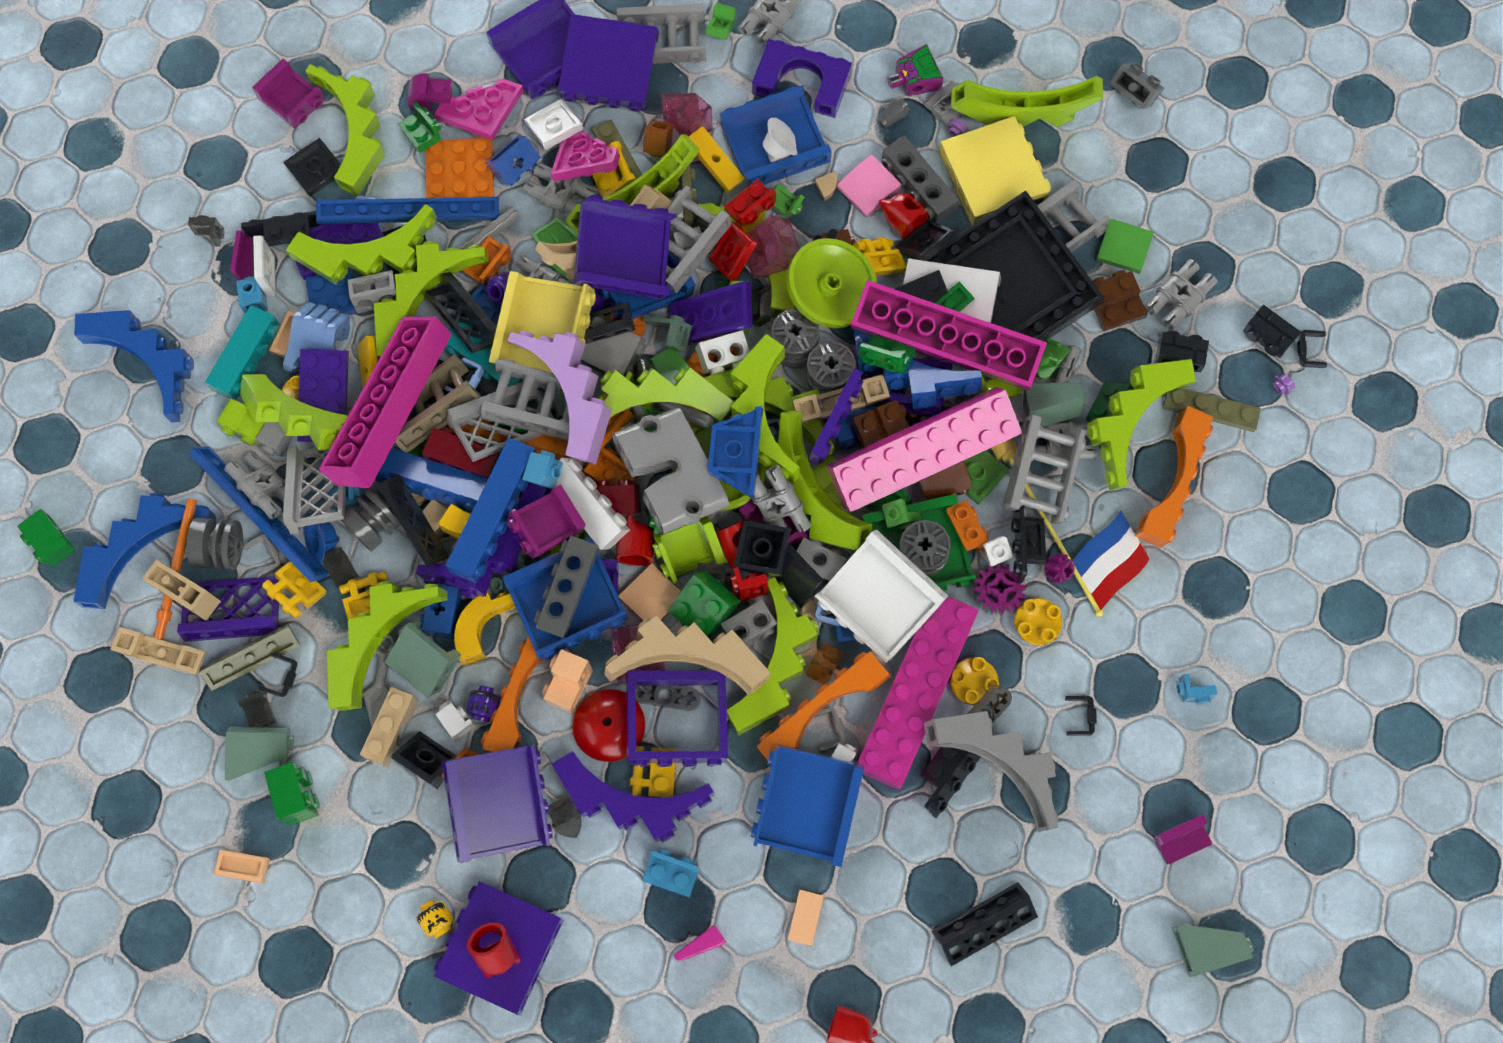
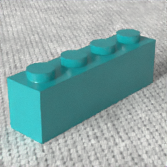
(457, 347)
(243, 352)

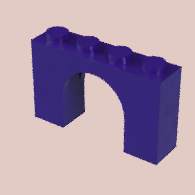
(781, 58)

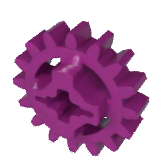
(990, 589)

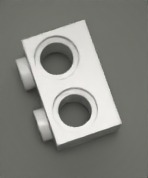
(721, 347)

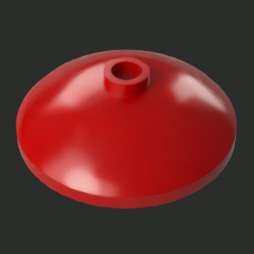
(602, 741)

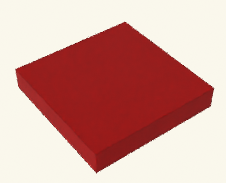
(732, 251)

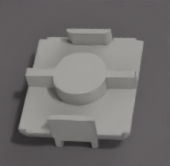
(940, 103)

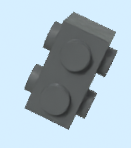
(1137, 85)

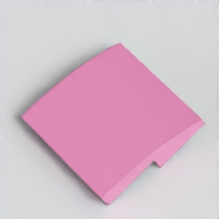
(868, 185)

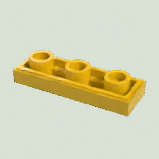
(723, 169)
(367, 358)

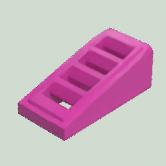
(706, 941)

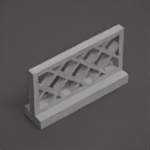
(471, 412)
(294, 494)

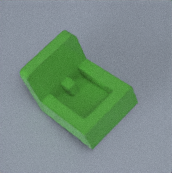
(721, 22)
(786, 202)
(898, 516)

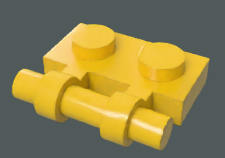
(884, 260)
(303, 590)
(360, 602)
(661, 778)

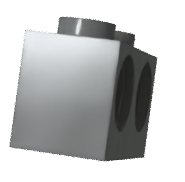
(371, 289)
(745, 622)

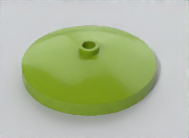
(828, 281)

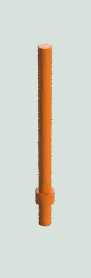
(164, 614)

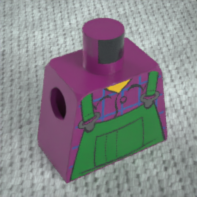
(917, 73)

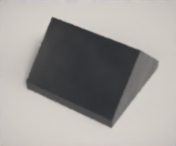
(762, 548)
(423, 758)

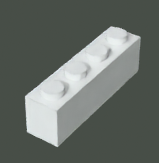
(601, 520)

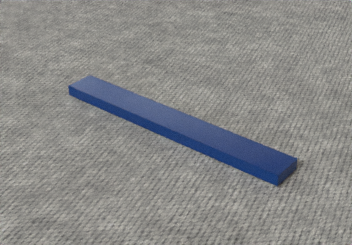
(405, 209)
(272, 528)

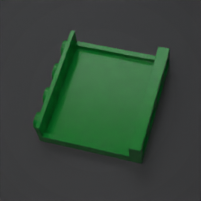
(958, 567)

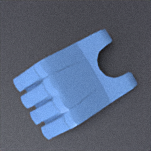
(314, 329)

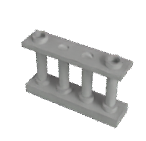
(670, 15)
(1069, 195)
(704, 241)
(518, 416)
(1022, 475)

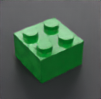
(705, 603)
(292, 793)

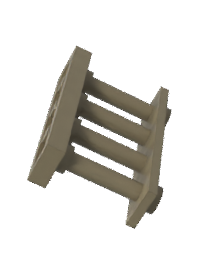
(436, 415)

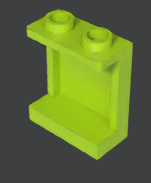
(687, 547)

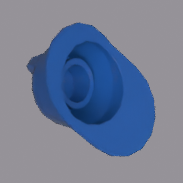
(320, 539)

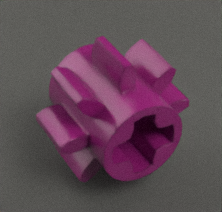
(1059, 568)

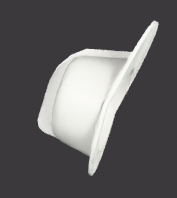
(779, 141)

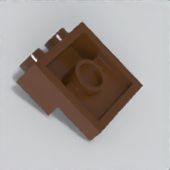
(1121, 300)
(880, 423)

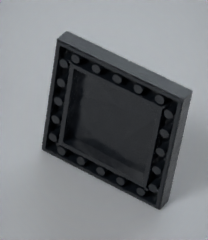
(1040, 277)

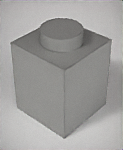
(273, 439)

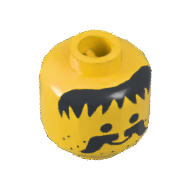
(434, 918)

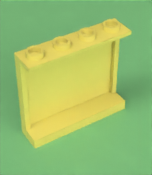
(992, 167)
(542, 310)

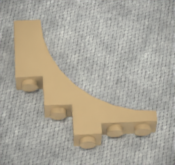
(565, 254)
(691, 645)

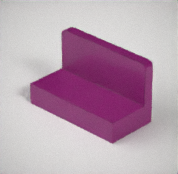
(243, 256)
(1183, 839)

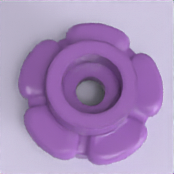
(957, 127)
(1283, 384)

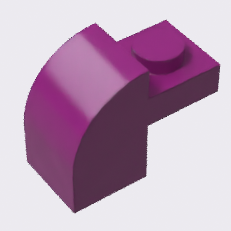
(429, 90)

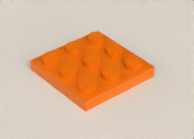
(459, 168)

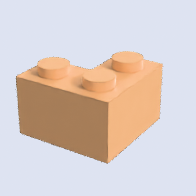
(569, 681)

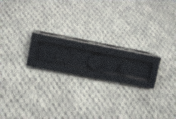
(469, 313)
(610, 328)
(413, 521)
(983, 919)

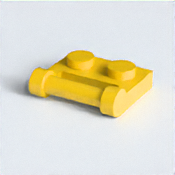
(610, 182)

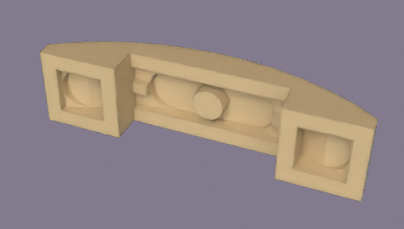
(820, 406)
(158, 651)

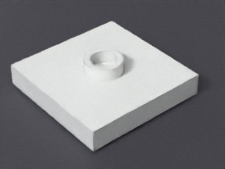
(553, 124)
(264, 266)

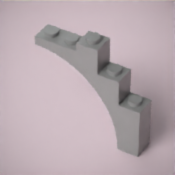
(1028, 773)

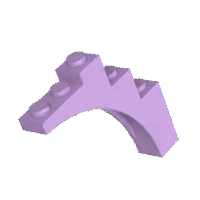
(586, 414)

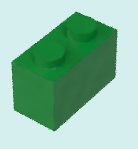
(45, 538)

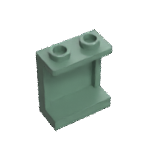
(421, 660)

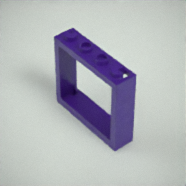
(675, 678)

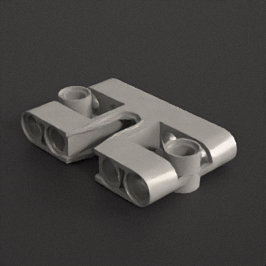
(674, 447)

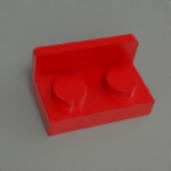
(750, 204)
(749, 588)

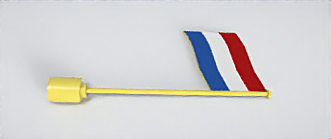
(1106, 560)

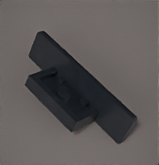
(281, 229)
(1028, 543)
(947, 773)

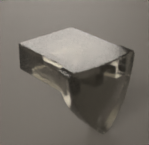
(565, 818)

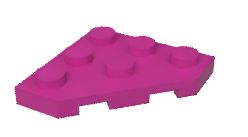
(481, 109)
(583, 157)

